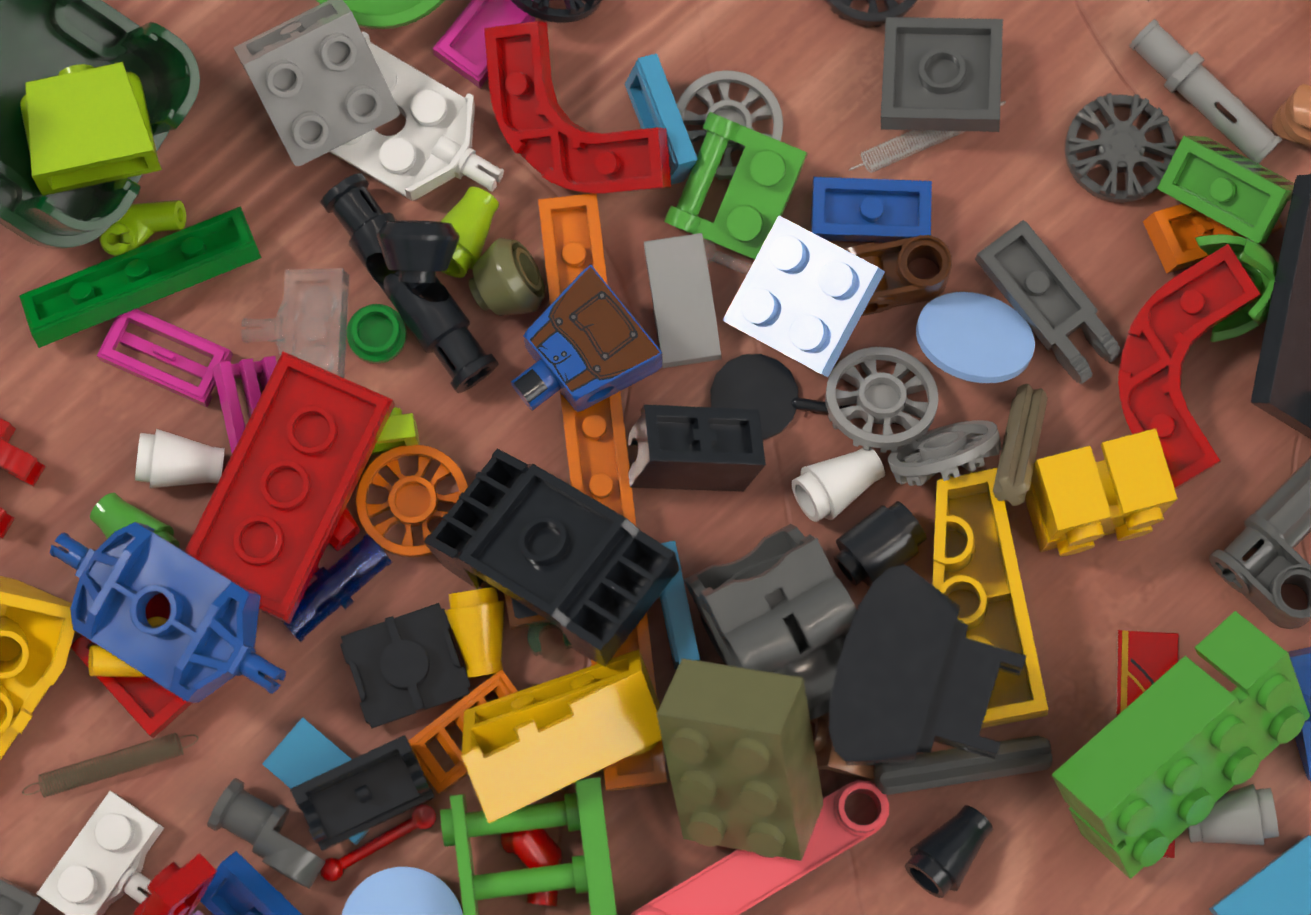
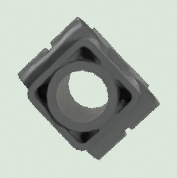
(778, 612)

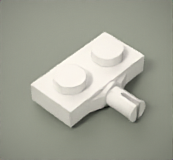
(103, 860)

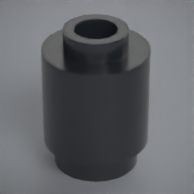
(879, 542)

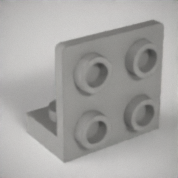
(318, 80)

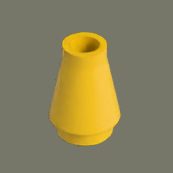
(478, 629)

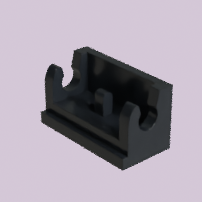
(696, 448)
(363, 793)

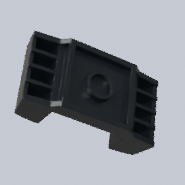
(554, 553)

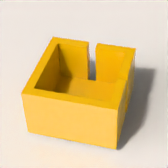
(1083, 500)

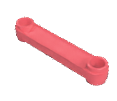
(749, 878)

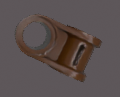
(898, 285)

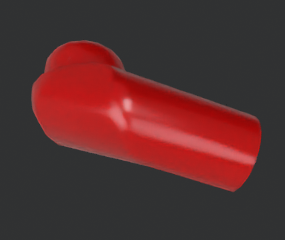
(535, 850)

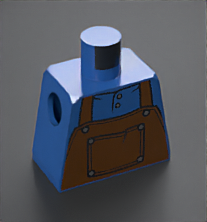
(585, 347)

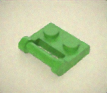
(754, 195)

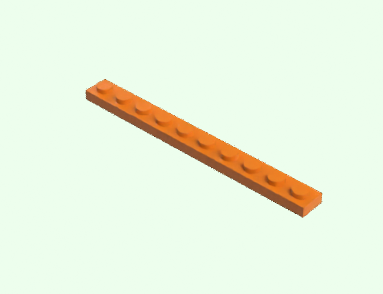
(597, 435)

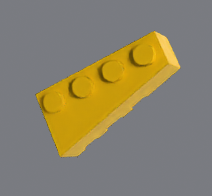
(981, 574)

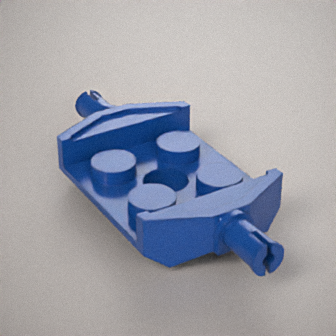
(209, 622)

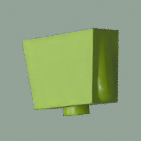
(87, 128)

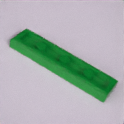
(139, 277)

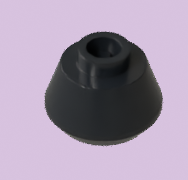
(417, 248)

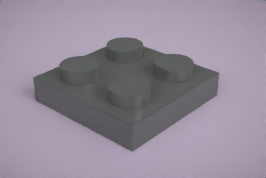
(942, 74)

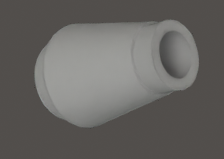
(1239, 818)

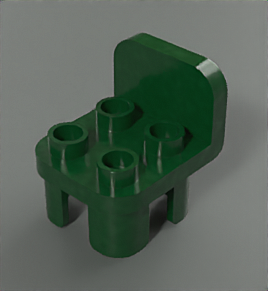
(37, 44)

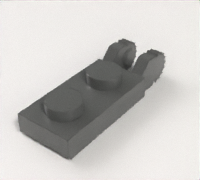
(1046, 298)

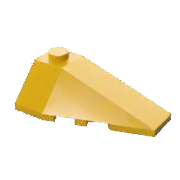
(33, 652)

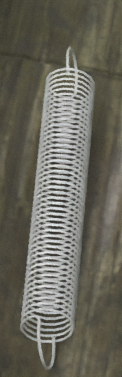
(913, 149)

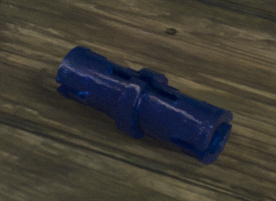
(337, 585)

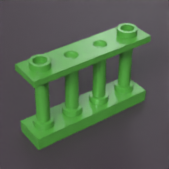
(586, 873)

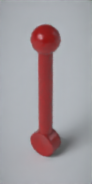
(422, 818)

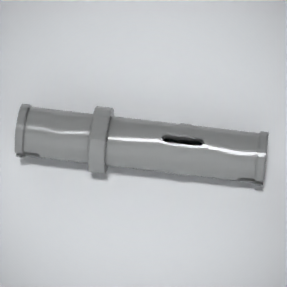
(1204, 91)

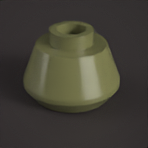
(507, 279)

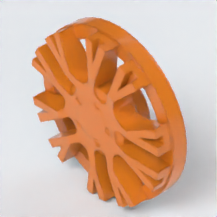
(409, 499)

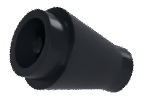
(947, 853)

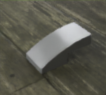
(682, 300)

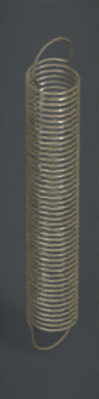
(157, 755)

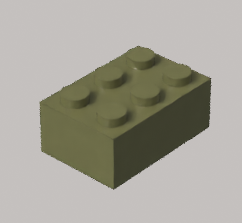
(741, 758)

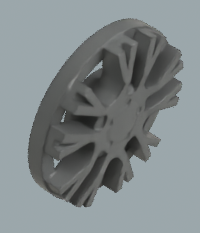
(1119, 147)

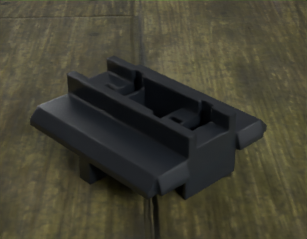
(405, 665)

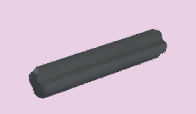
(960, 766)

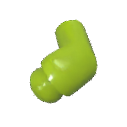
(141, 223)

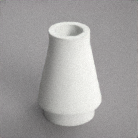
(176, 461)
(835, 483)

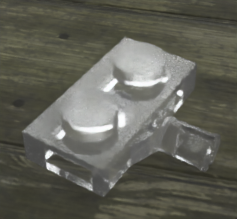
(310, 318)

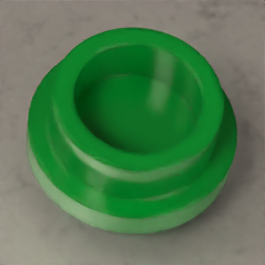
(376, 333)

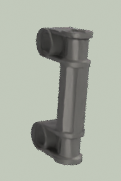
(1274, 533)

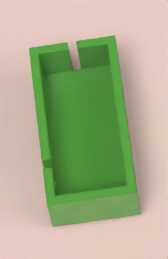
(1183, 746)

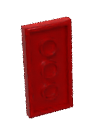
(289, 482)

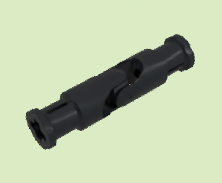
(433, 319)

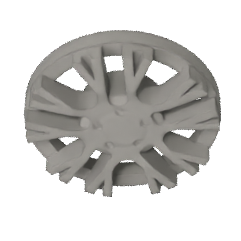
(730, 110)
(881, 398)
(945, 450)

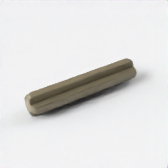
(1020, 445)

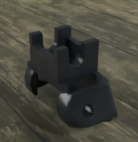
(912, 676)

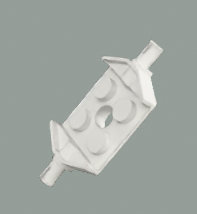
(433, 141)

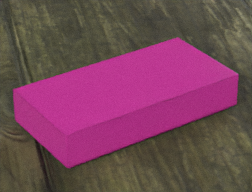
(464, 41)

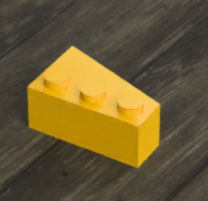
(558, 733)

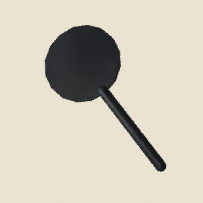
(762, 385)

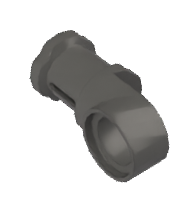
(260, 826)

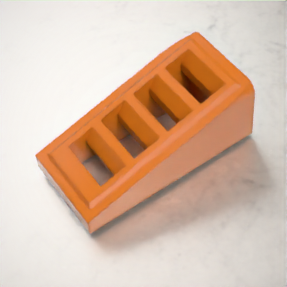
(497, 685)

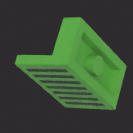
(1226, 187)

